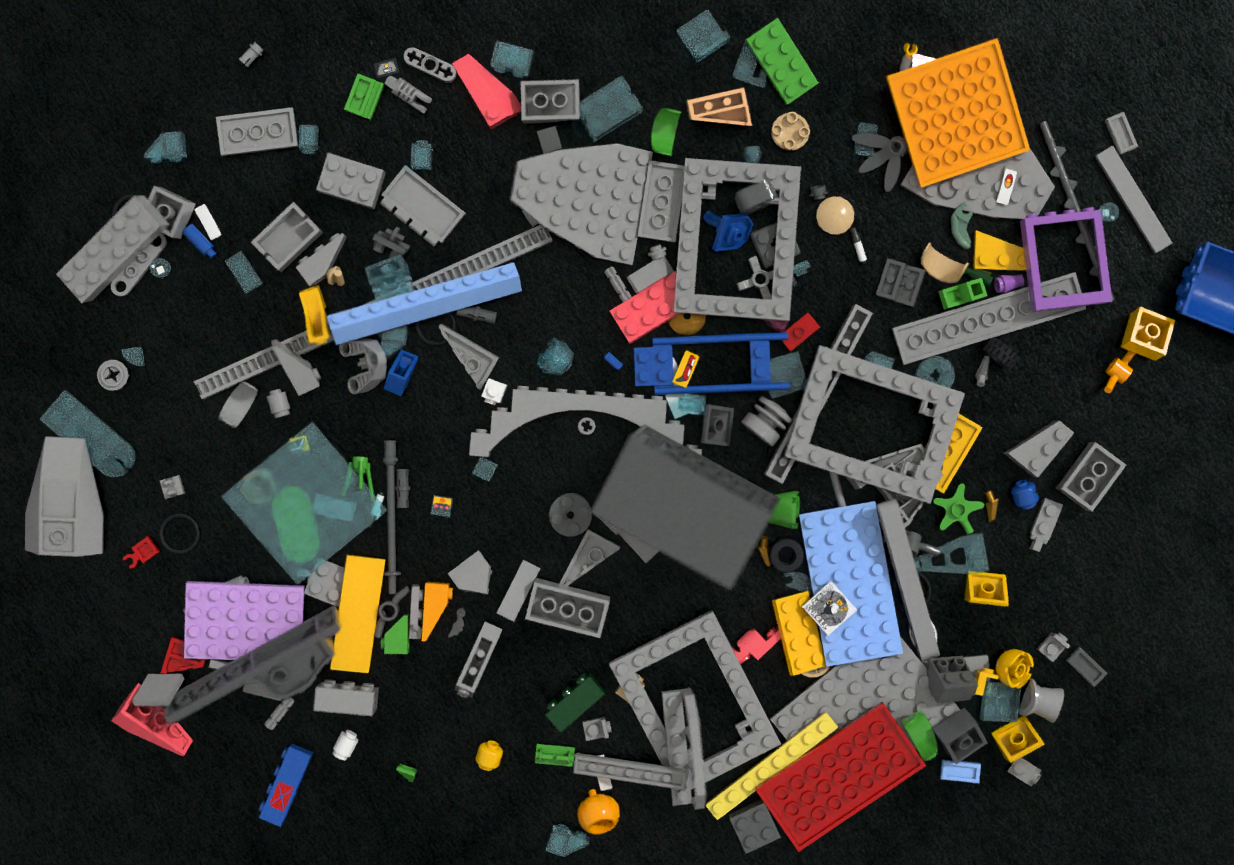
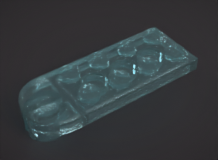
(74, 420)

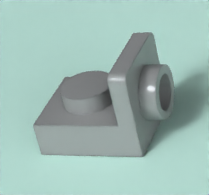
(1053, 646)
(596, 728)

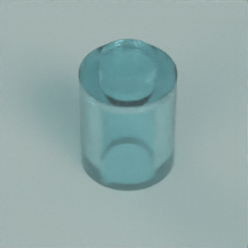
(308, 138)

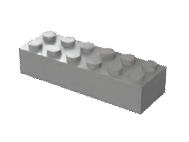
(112, 249)

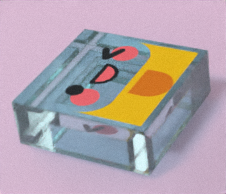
(441, 506)

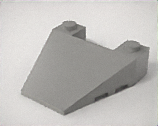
(893, 462)

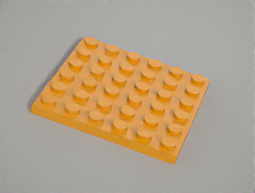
(958, 113)

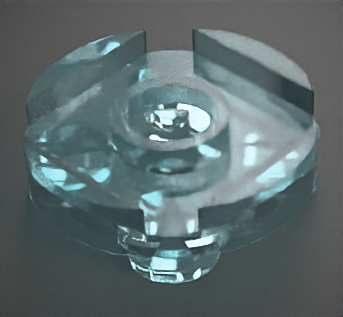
(942, 366)

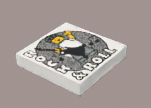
(829, 608)

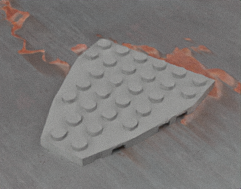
(982, 186)
(587, 196)

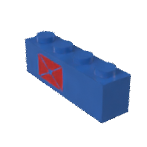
(286, 784)

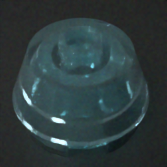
(556, 358)

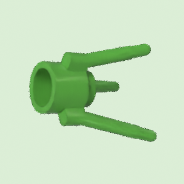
(361, 466)

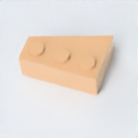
(723, 107)

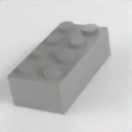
(567, 607)

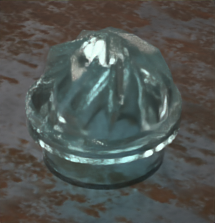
(752, 154)

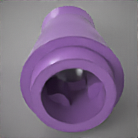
(1006, 283)

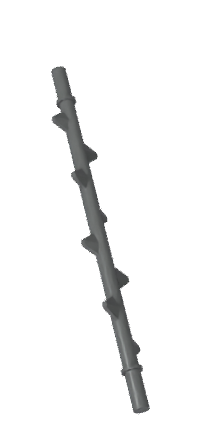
(1072, 204)

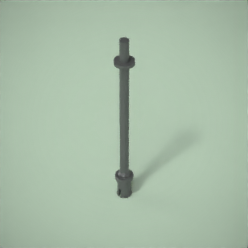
(390, 460)

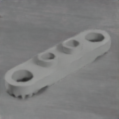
(138, 267)

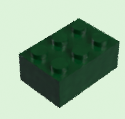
(574, 701)

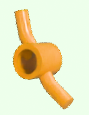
(1119, 371)

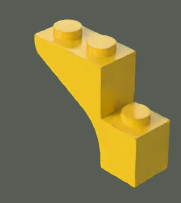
(316, 319)

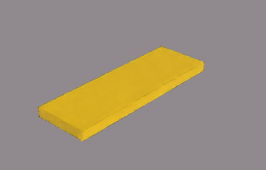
(357, 613)

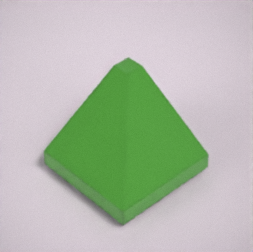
(408, 772)

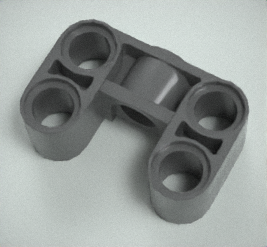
(755, 197)

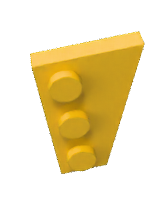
(997, 254)

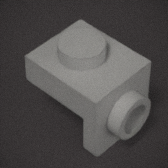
(1025, 771)

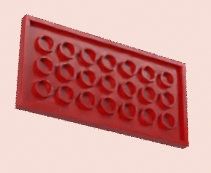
(840, 776)

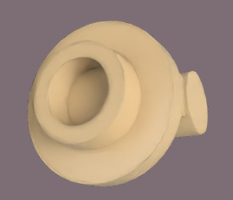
(335, 275)

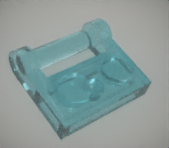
(746, 66)

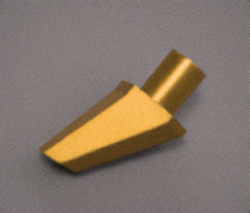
(991, 505)
(763, 550)

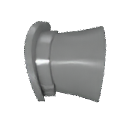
(1042, 701)

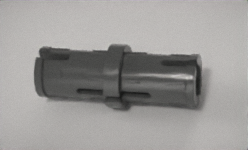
(477, 314)
(402, 488)

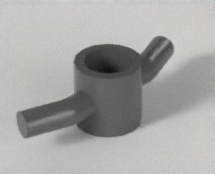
(916, 545)
(383, 617)

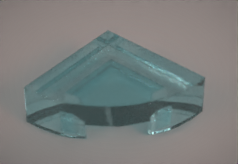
(134, 356)

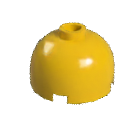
(1014, 668)

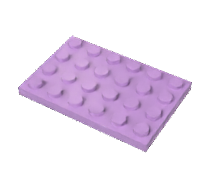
(237, 617)

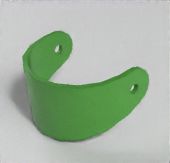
(664, 131)
(921, 734)

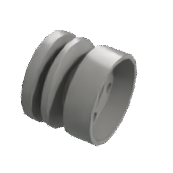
(767, 421)

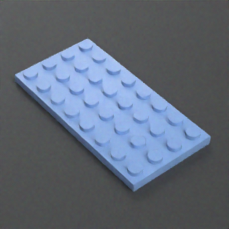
(849, 551)

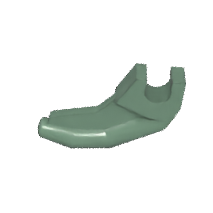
(959, 225)

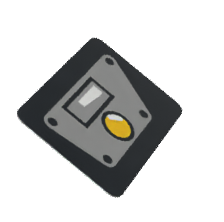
(386, 68)

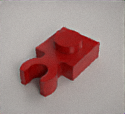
(143, 551)

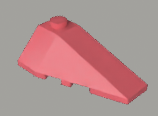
(489, 94)
(151, 725)

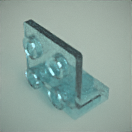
(702, 35)

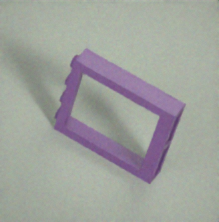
(1032, 269)

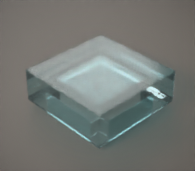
(485, 469)

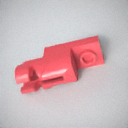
(755, 644)

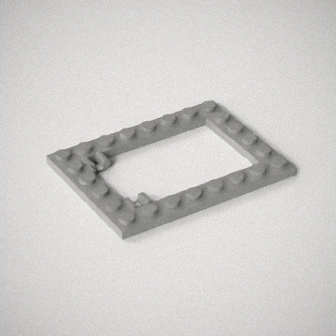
(708, 173)
(944, 411)
(753, 743)

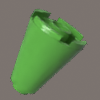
(786, 510)

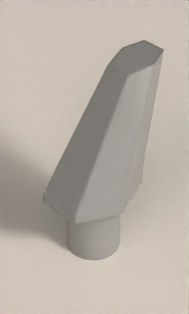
(982, 373)

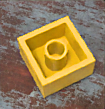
(1148, 333)

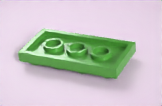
(781, 61)

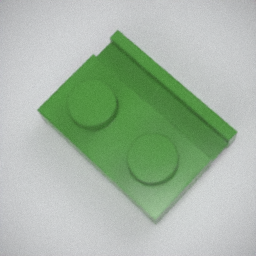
(364, 96)

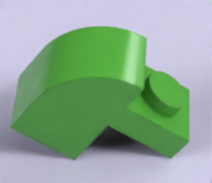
(962, 293)

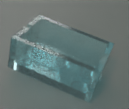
(608, 108)

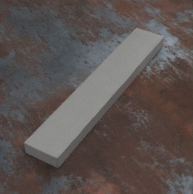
(1133, 199)
(630, 771)

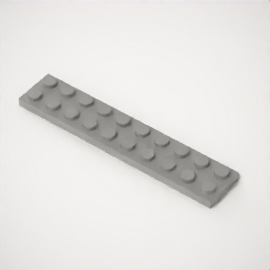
(980, 321)

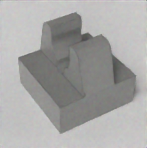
(172, 487)

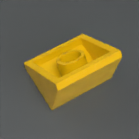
(986, 589)
(1017, 739)

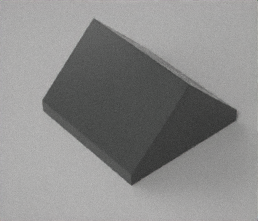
(717, 425)

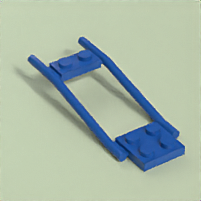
(655, 364)

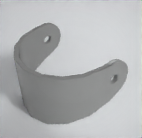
(238, 404)

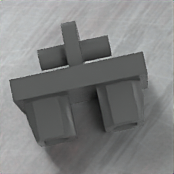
(392, 240)

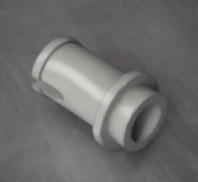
(251, 54)

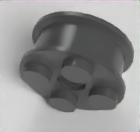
(564, 524)

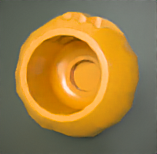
(598, 813)

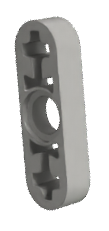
(445, 66)

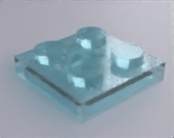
(787, 369)
(1000, 702)

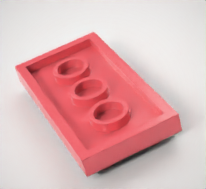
(647, 309)

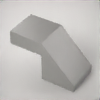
(650, 274)

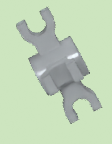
(765, 294)

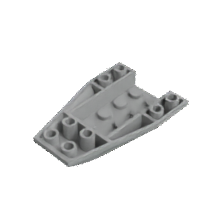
(64, 502)

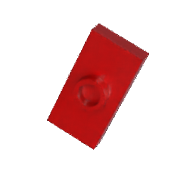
(800, 331)

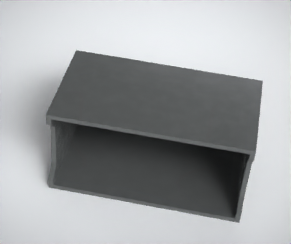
(685, 505)

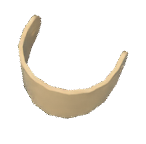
(941, 266)

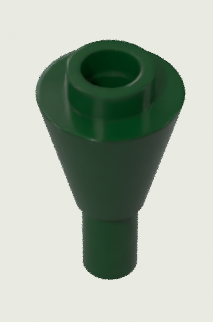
(976, 274)

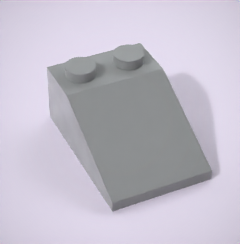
(549, 101)

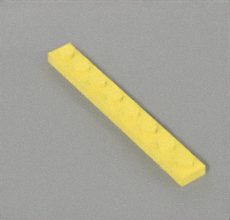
(770, 765)

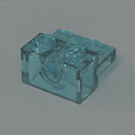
(389, 278)

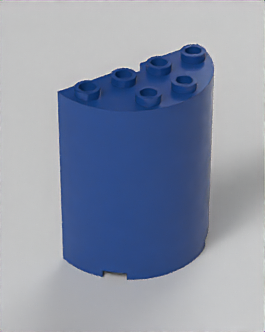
(1209, 287)

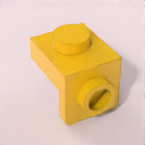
(981, 677)

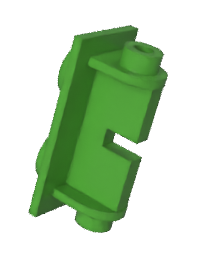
(554, 755)

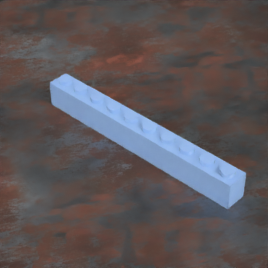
(424, 303)

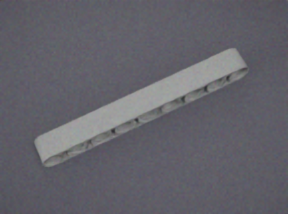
(908, 580)

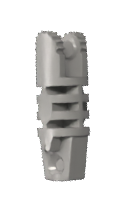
(407, 92)

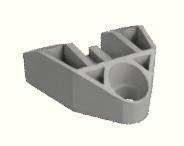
(374, 361)

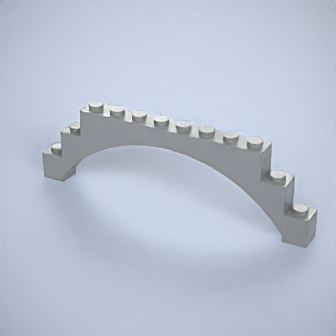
(534, 404)

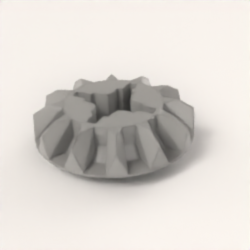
(104, 372)

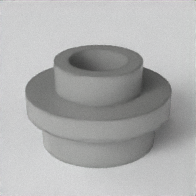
(657, 252)

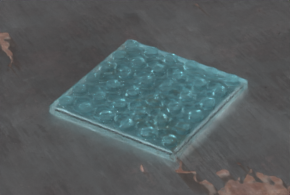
(304, 503)

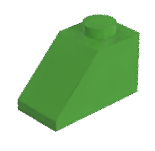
(397, 638)

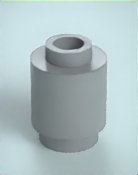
(278, 403)

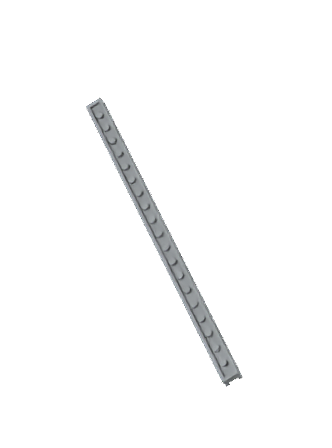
(300, 344)

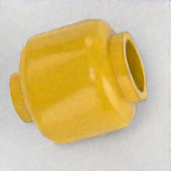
(489, 755)

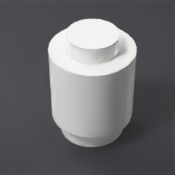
(345, 745)

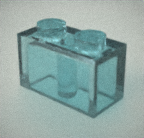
(512, 59)

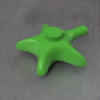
(958, 509)

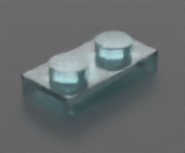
(244, 272)

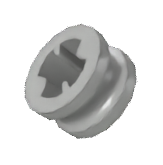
(580, 428)

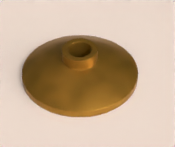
(687, 326)

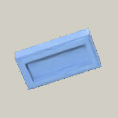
(960, 772)

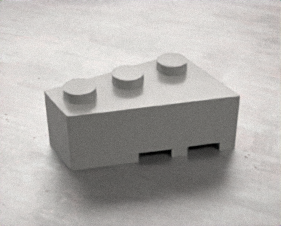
(1040, 448)

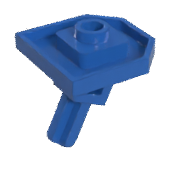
(731, 230)

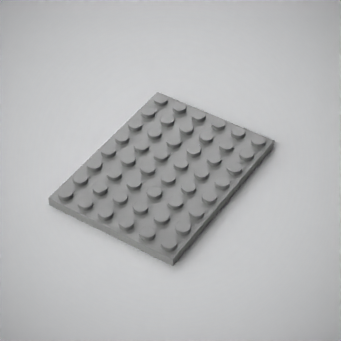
(859, 686)

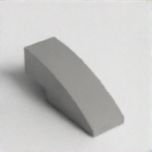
(518, 590)

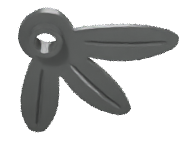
(888, 151)

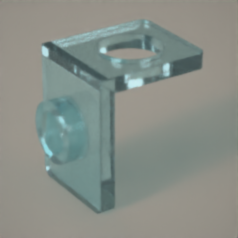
(865, 128)

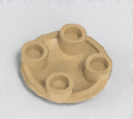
(790, 131)
(835, 215)

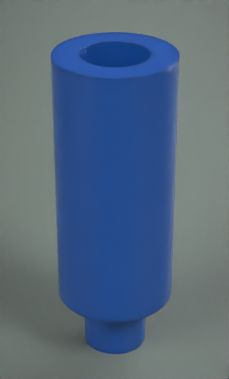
(199, 241)

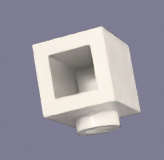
(494, 391)

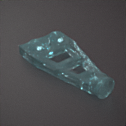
(974, 551)

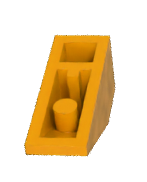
(435, 602)

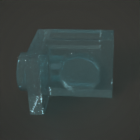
(799, 270)

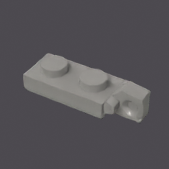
(1044, 523)
(415, 613)

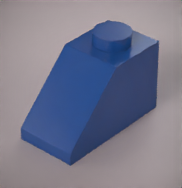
(400, 372)

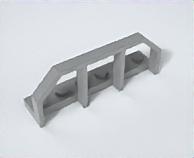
(677, 747)

